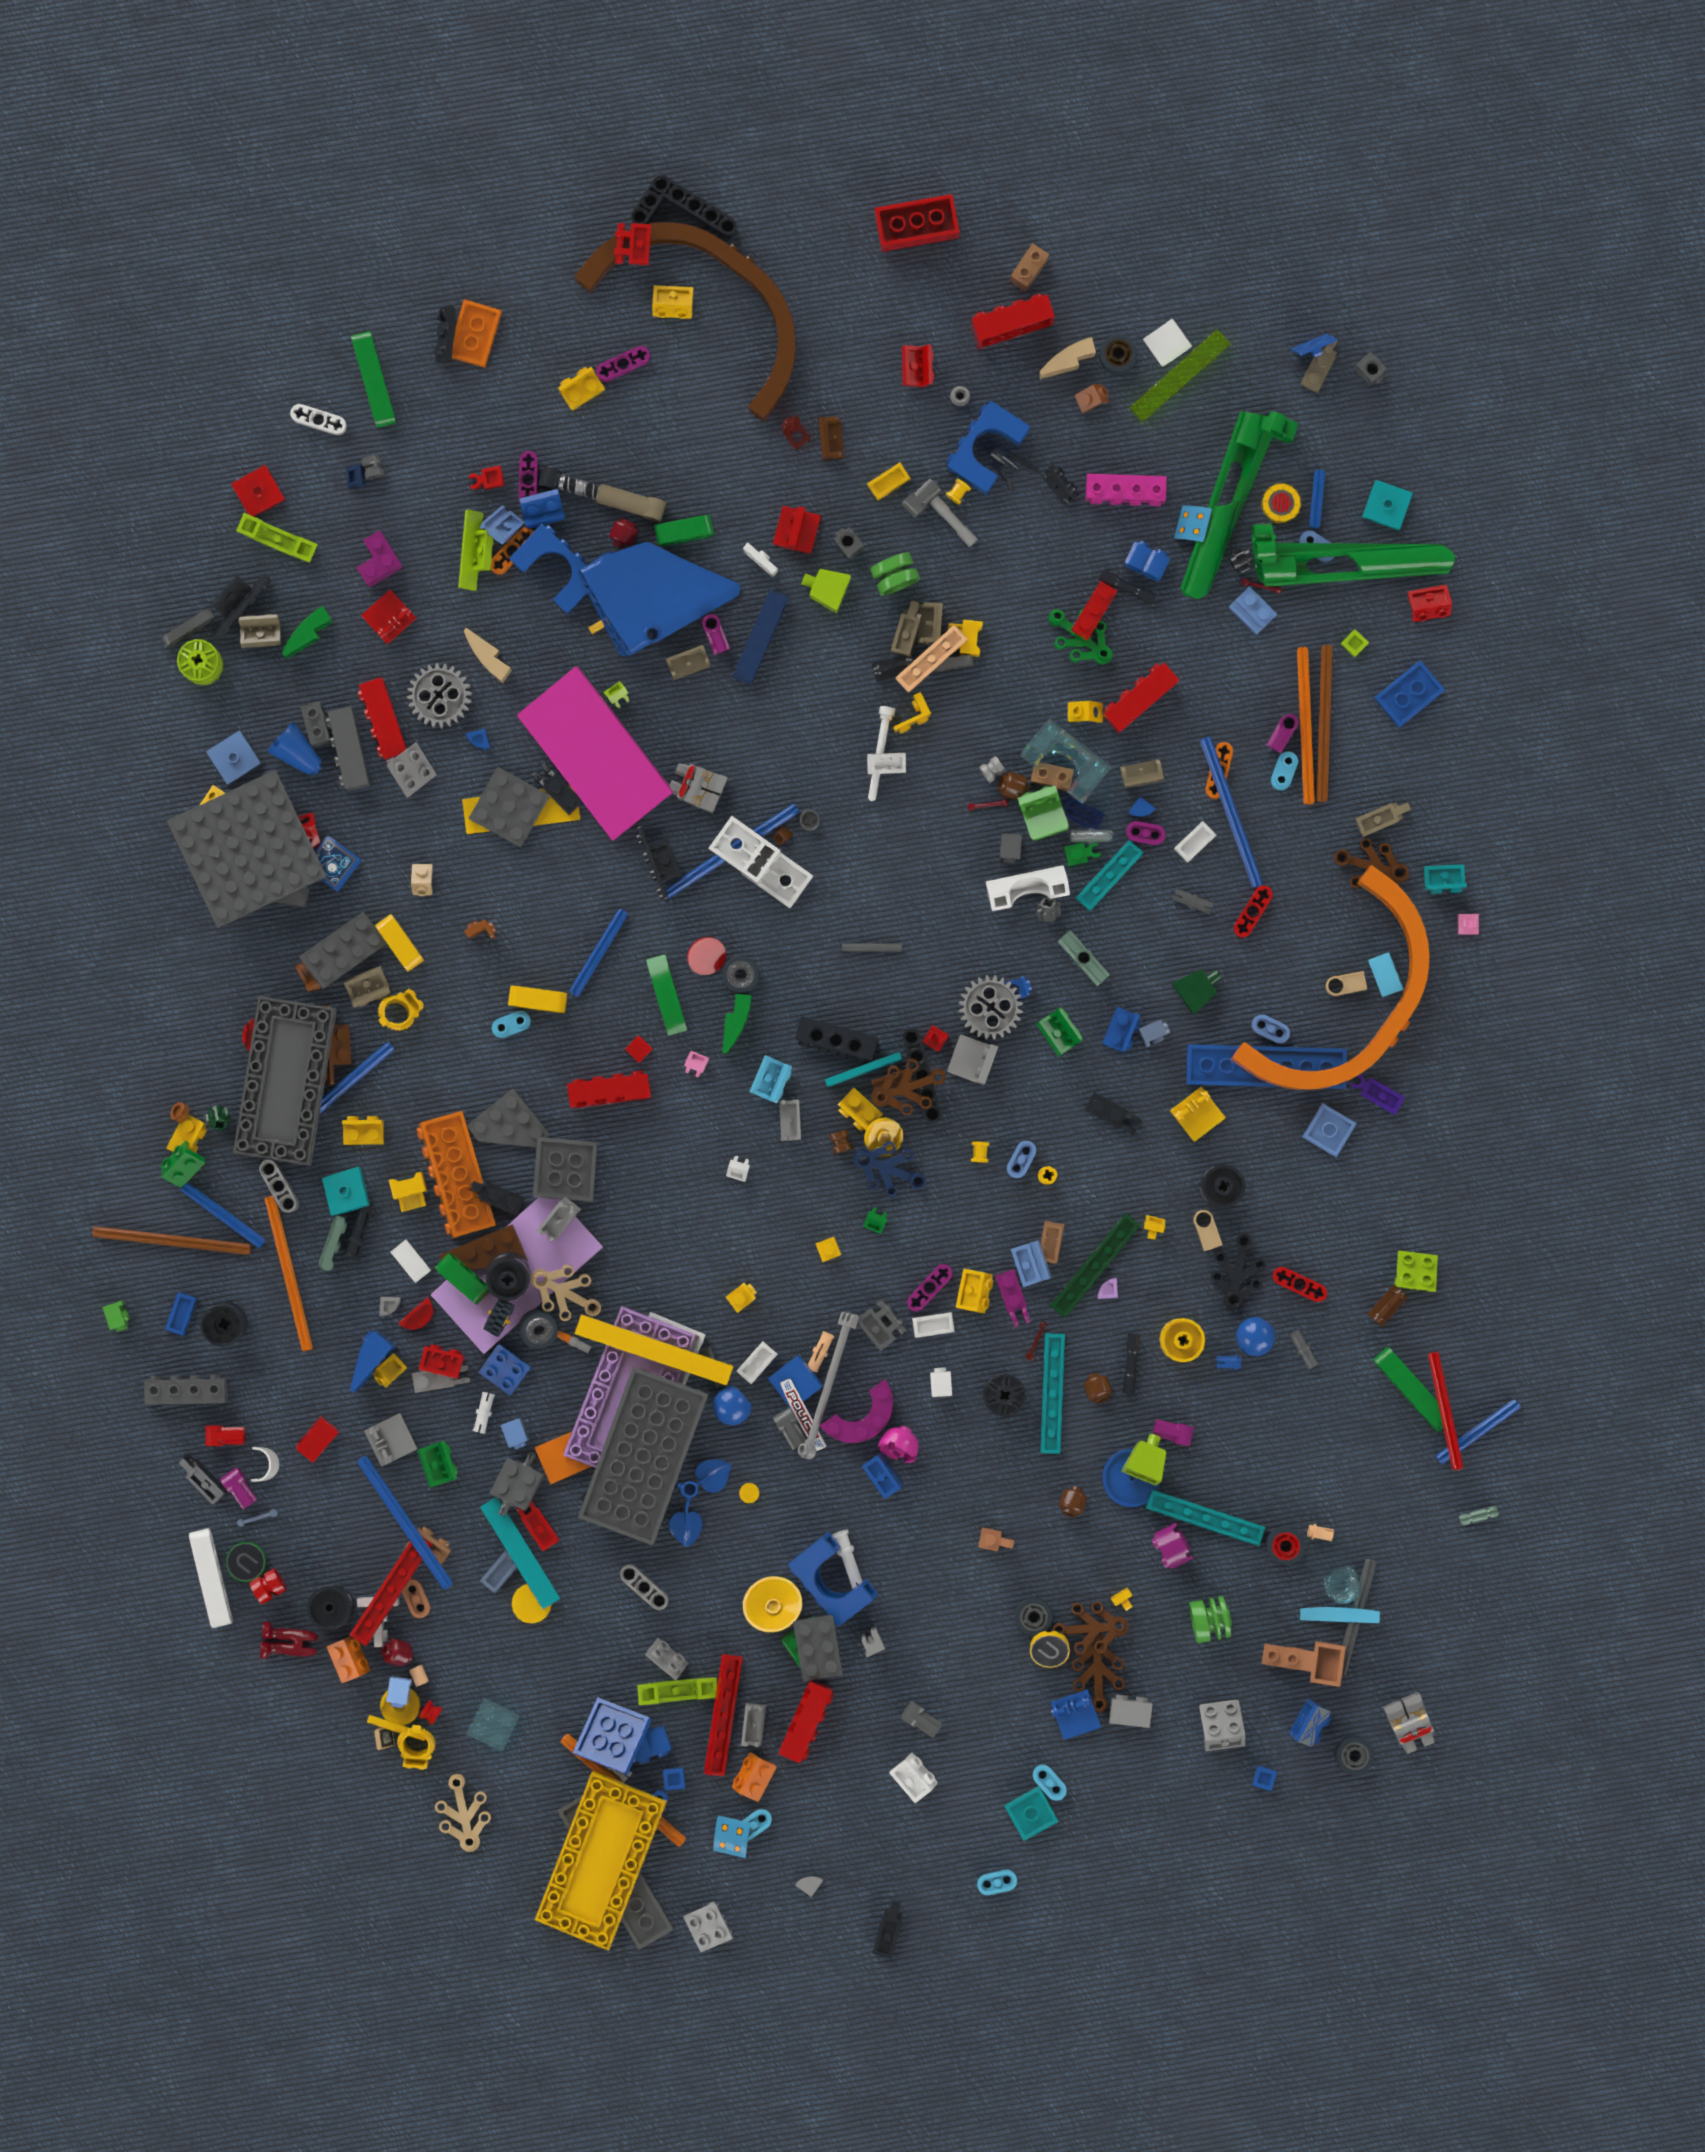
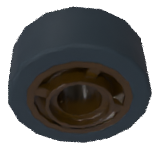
(1122, 344)

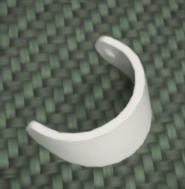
(273, 1464)

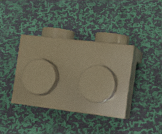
(260, 631)
(367, 987)

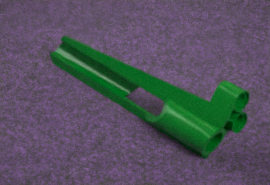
(1248, 447)
(1286, 562)

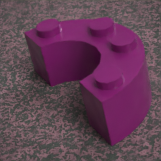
(870, 1425)

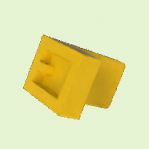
(919, 705)

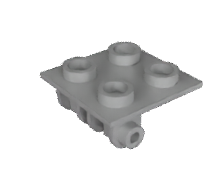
(411, 769)
(390, 1439)
(666, 1658)
(708, 1926)

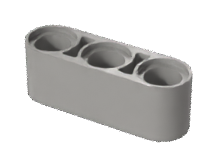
(271, 1179)
(641, 1577)

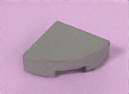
(388, 1305)
(809, 1884)

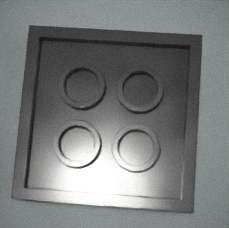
(509, 807)
(564, 1169)

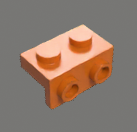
(348, 1659)
(753, 1777)

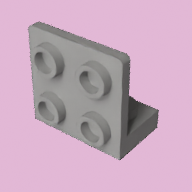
(972, 1059)
(1222, 1725)

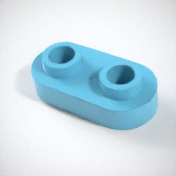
(1284, 770)
(511, 1024)
(1049, 1782)
(755, 1825)
(997, 1883)

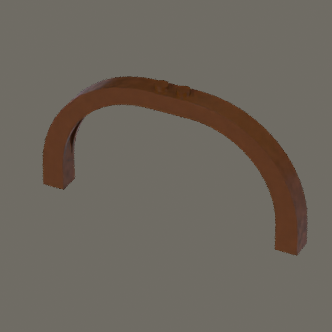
(675, 233)

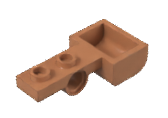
(1324, 1662)

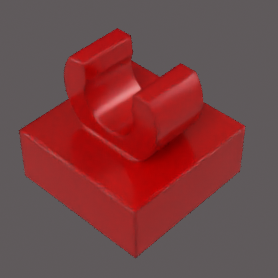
(935, 1038)

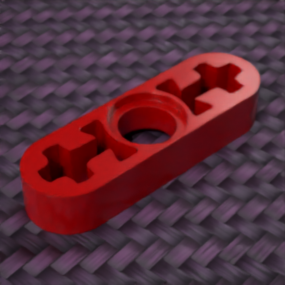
(1240, 921)
(1288, 1272)

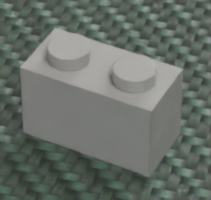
(1129, 1711)

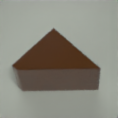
(782, 835)

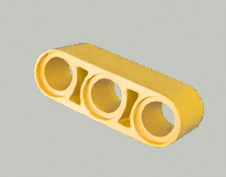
(399, 942)
(537, 999)

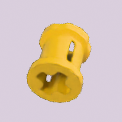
(958, 491)
(980, 1152)
(1041, 1172)

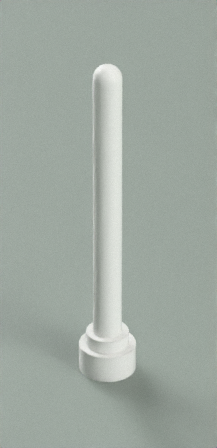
(886, 715)

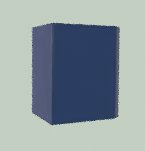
(356, 476)

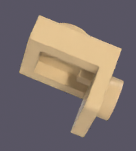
(421, 879)

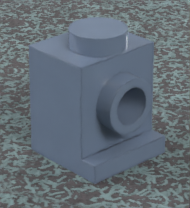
(1154, 1032)

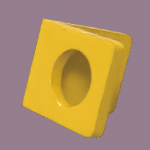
(1083, 711)

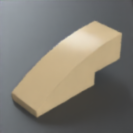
(1068, 358)
(488, 656)

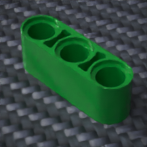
(684, 530)
(462, 1278)

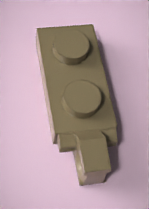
(1319, 368)
(907, 630)
(1381, 818)

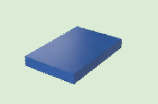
(1409, 694)

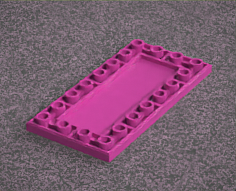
(595, 753)

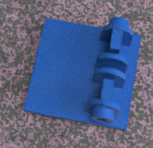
(504, 1369)
(1075, 1714)

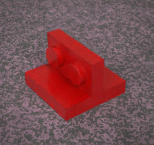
(796, 529)

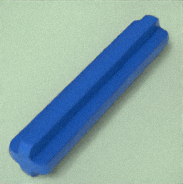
(1317, 499)

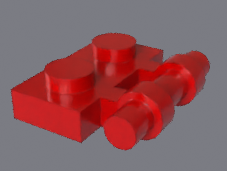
(639, 244)

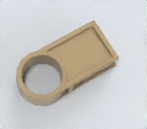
(1351, 983)
(1208, 1235)

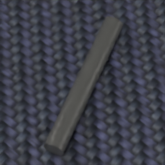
(871, 947)

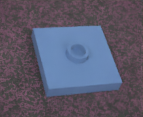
(233, 757)
(1329, 1130)

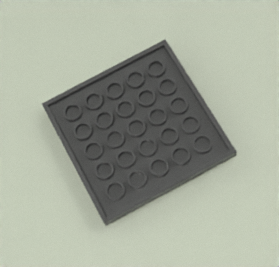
(246, 849)

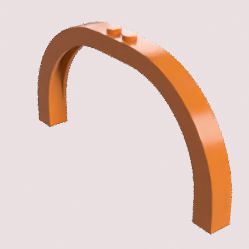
(1417, 942)

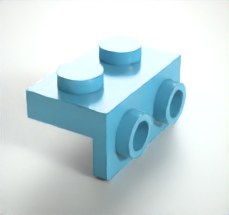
(771, 1079)

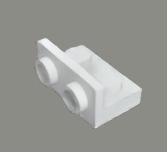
(914, 1777)

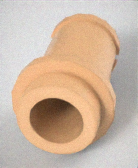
(1320, 1532)

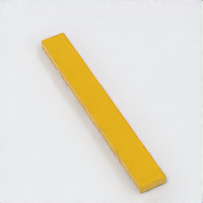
(653, 1349)

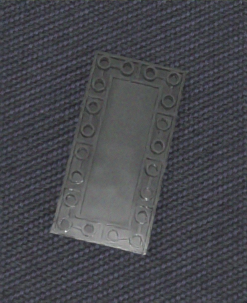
(284, 1080)

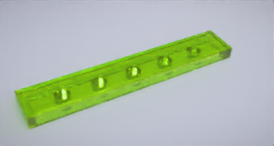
(1179, 375)

